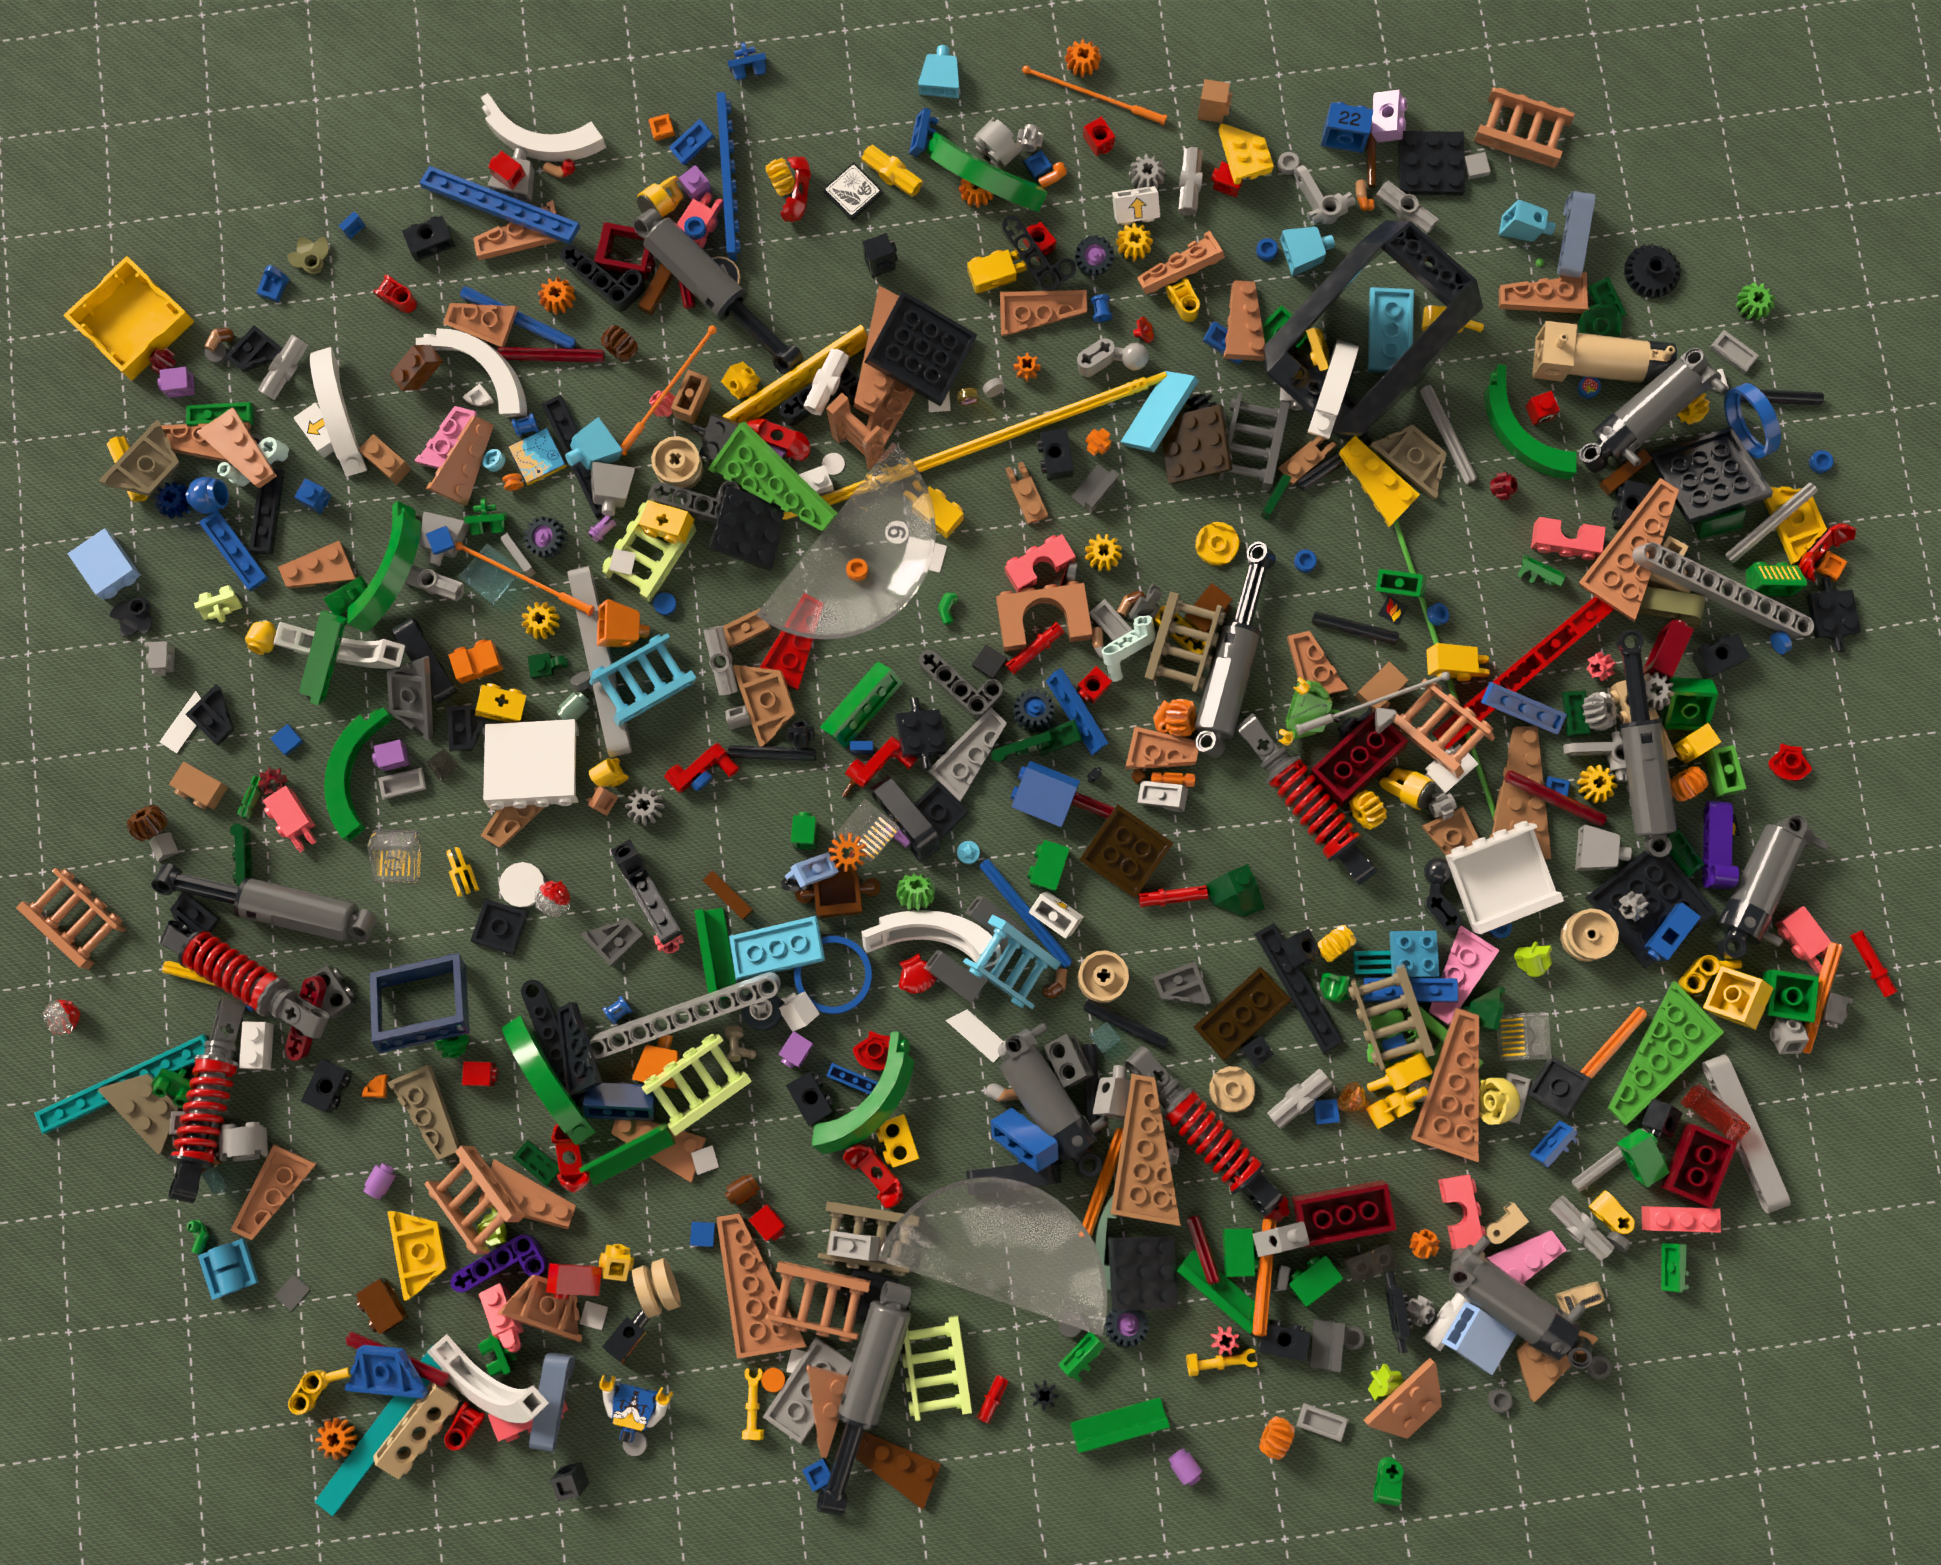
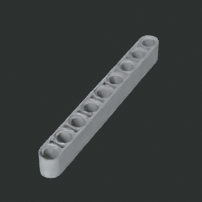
(584, 589)
(1713, 590)
(691, 1007)

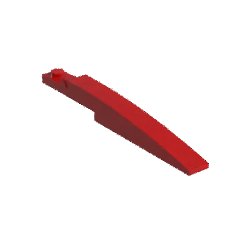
(1533, 661)

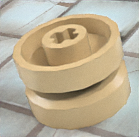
(680, 452)
(1593, 922)
(1103, 963)
(656, 1288)

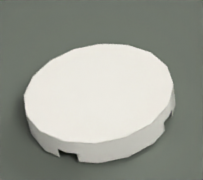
(520, 883)

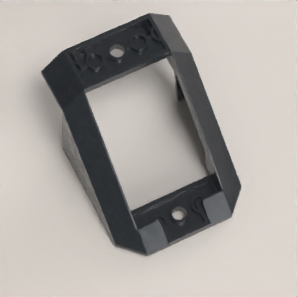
(1445, 280)

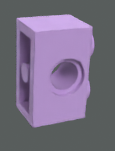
(1384, 105)

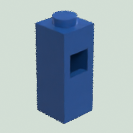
(1671, 932)

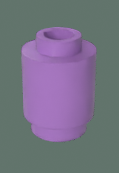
(379, 1181)
(1185, 1467)

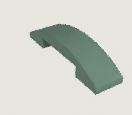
(1101, 1237)

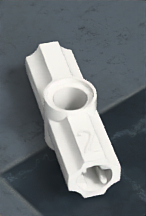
(826, 381)
(1444, 1321)

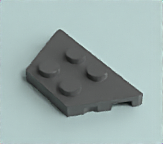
(411, 695)

